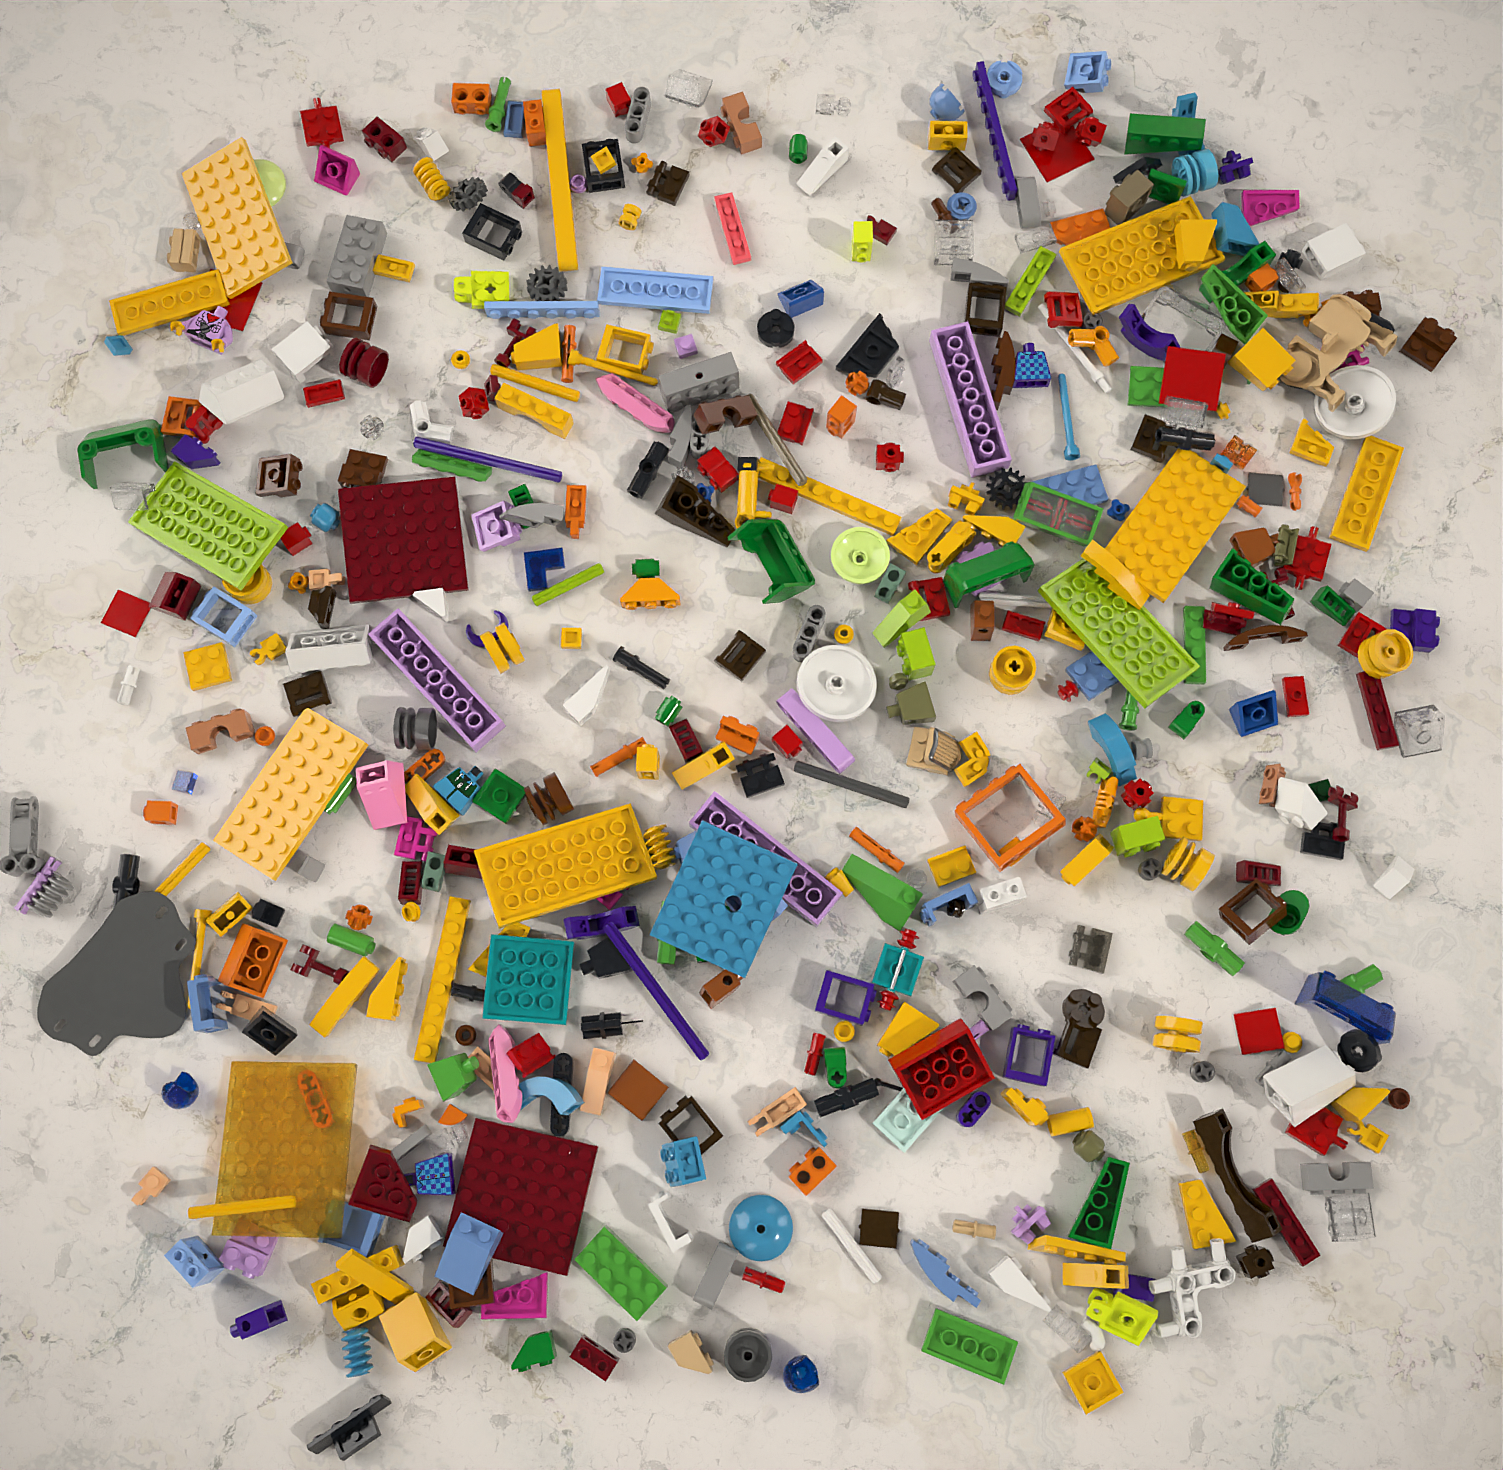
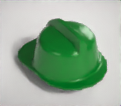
(1297, 909)

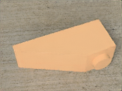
(597, 1080)

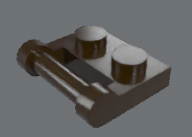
(960, 166)
(1145, 438)
(744, 660)
(304, 688)
(1082, 1048)

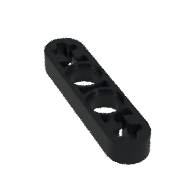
(556, 1067)

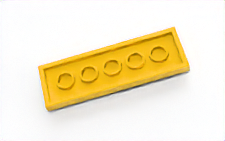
(168, 302)
(1366, 493)

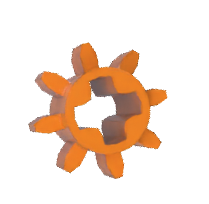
(857, 383)
(1084, 828)
(359, 917)

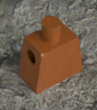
(1254, 545)
(981, 618)
(716, 991)

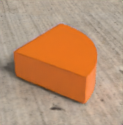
(452, 1116)

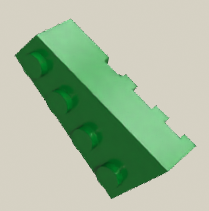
(1163, 134)
(1251, 588)
(1101, 1208)

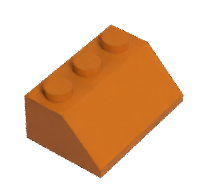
(252, 960)

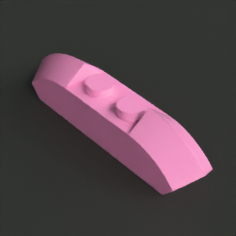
(636, 403)
(505, 1082)

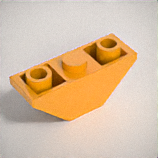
(650, 594)

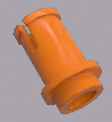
(1248, 505)

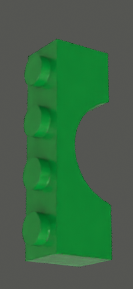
(1248, 264)

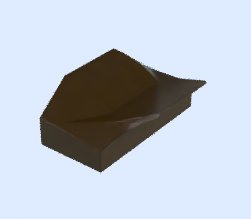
(322, 605)

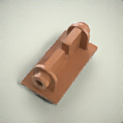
(1270, 782)

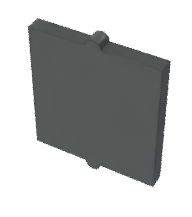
(1265, 489)

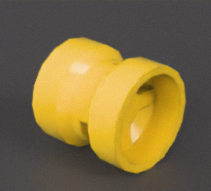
(629, 218)

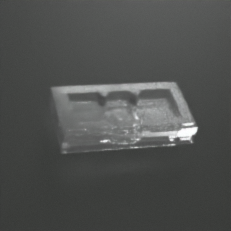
(1288, 277)

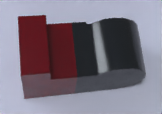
(517, 190)

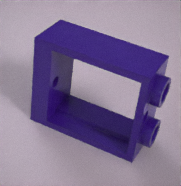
(869, 997)
(1042, 1034)

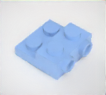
(1088, 71)

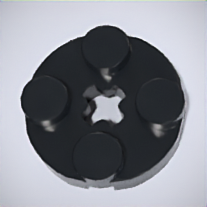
(775, 318)
(1371, 1051)

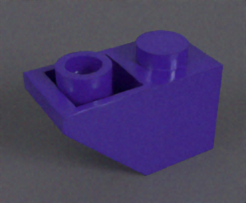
(193, 454)

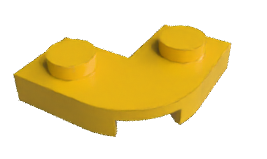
(978, 759)

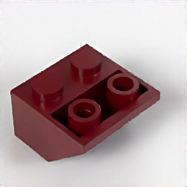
(175, 595)

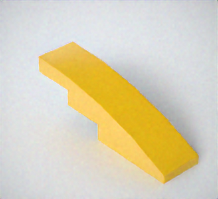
(1112, 570)
(344, 996)

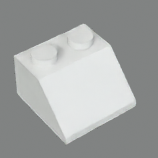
(1298, 804)

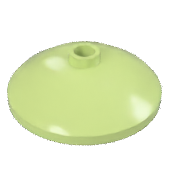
(272, 179)
(864, 544)

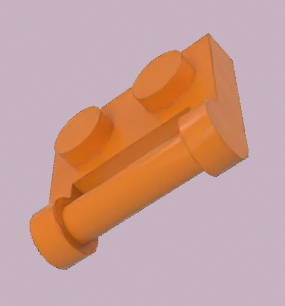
(176, 415)

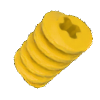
(431, 179)
(659, 847)

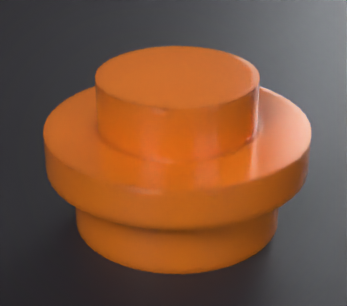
(264, 736)

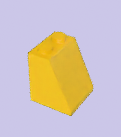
(1262, 361)
(414, 1332)

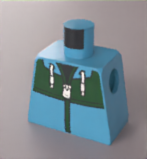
(460, 788)

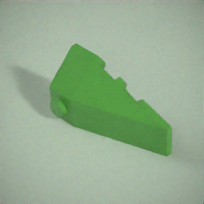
(886, 894)

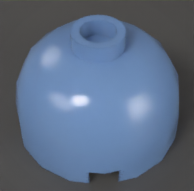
(944, 105)

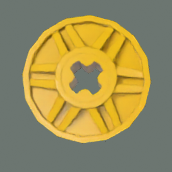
(1190, 865)

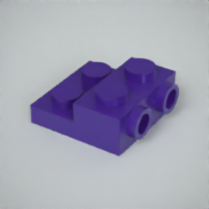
(1418, 627)

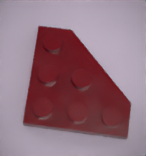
(383, 1186)

